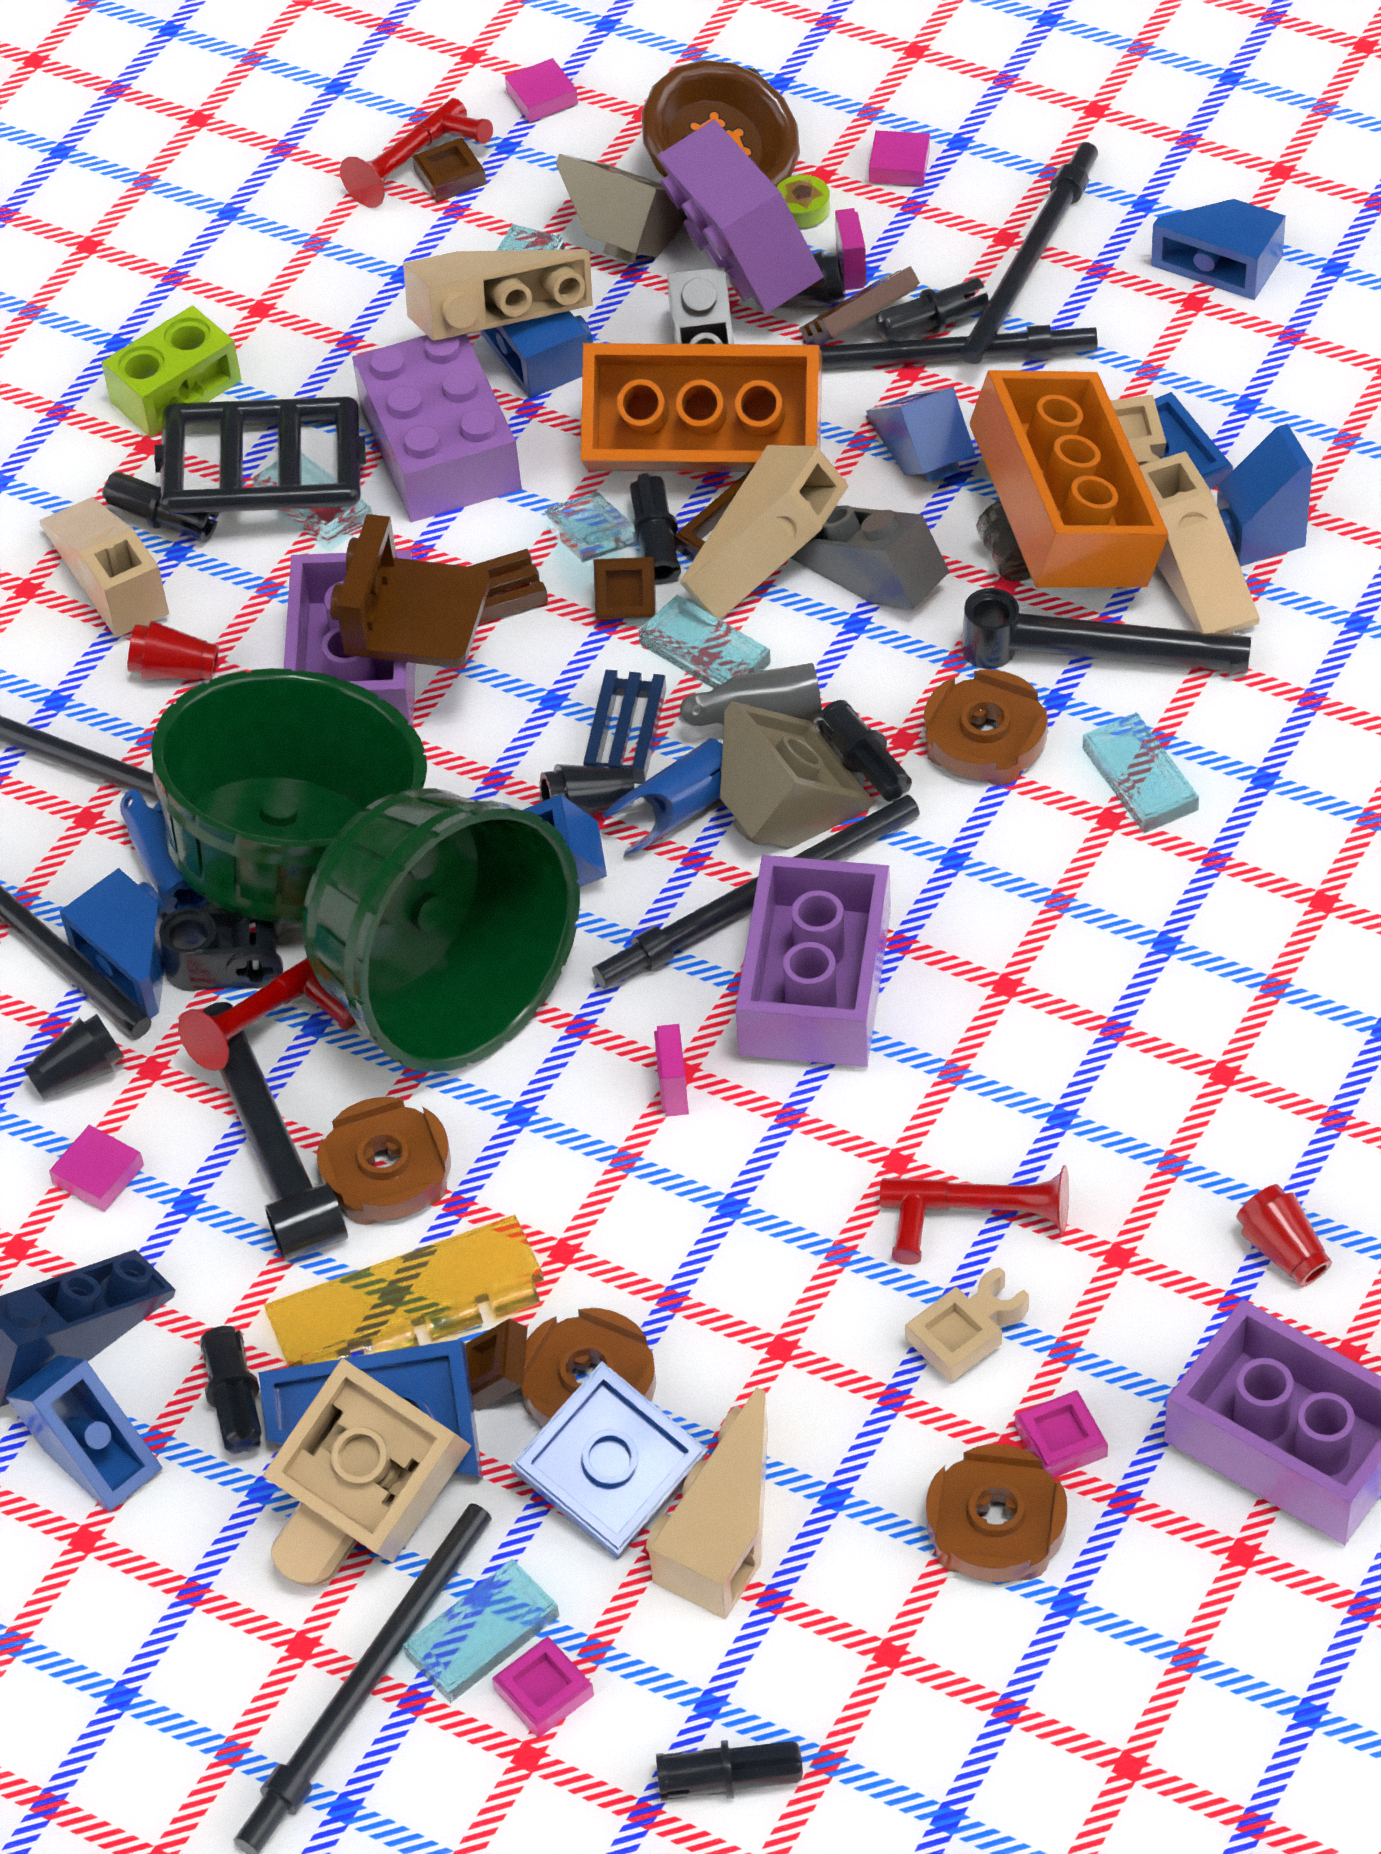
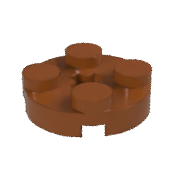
(990, 754)
(391, 1191)
(576, 1343)
(1004, 1550)

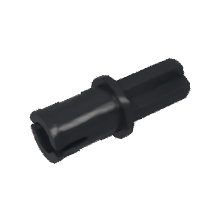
(931, 311)
(143, 500)
(655, 526)
(863, 750)
(231, 1388)
(727, 1769)

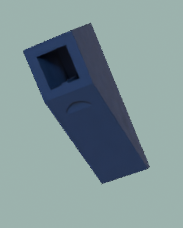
(75, 1314)

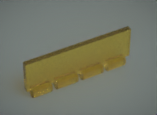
(425, 1286)

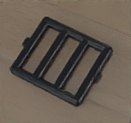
(290, 492)

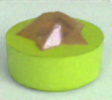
(806, 198)

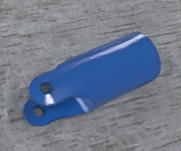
(677, 791)
(147, 834)

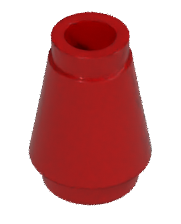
(170, 654)
(1283, 1233)

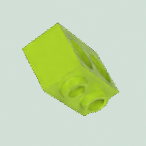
(174, 363)

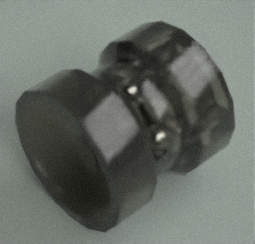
(998, 537)

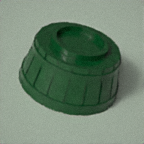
(267, 775)
(441, 923)

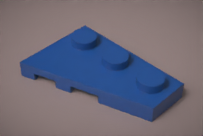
(425, 1375)

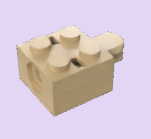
(361, 1472)

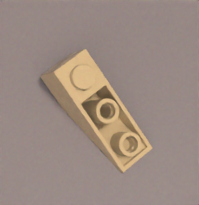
(494, 288)
(764, 525)
(1198, 551)
(108, 564)
(716, 1531)

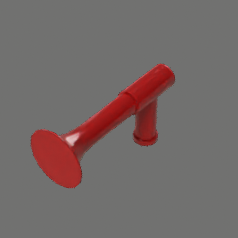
(366, 178)
(208, 1036)
(916, 1195)

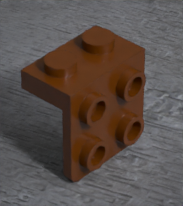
(406, 605)

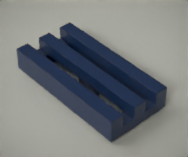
(631, 690)

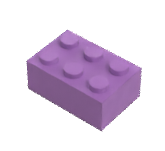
(738, 217)
(437, 424)
(315, 639)
(813, 960)
(1283, 1420)

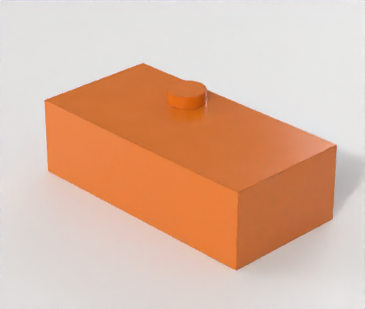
(696, 404)
(1067, 479)

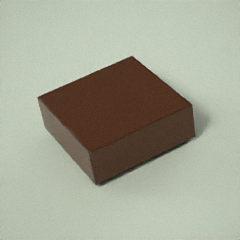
(449, 170)
(625, 588)
(496, 1362)

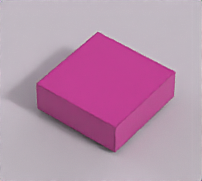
(541, 90)
(899, 158)
(850, 248)
(671, 1070)
(96, 1168)
(1062, 1434)
(543, 1686)

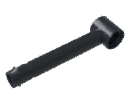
(997, 629)
(302, 1215)

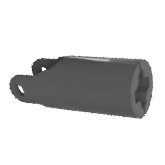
(780, 690)

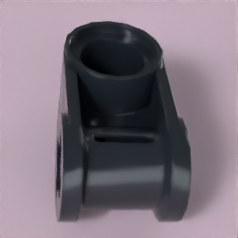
(218, 950)

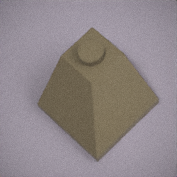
(620, 208)
(784, 778)

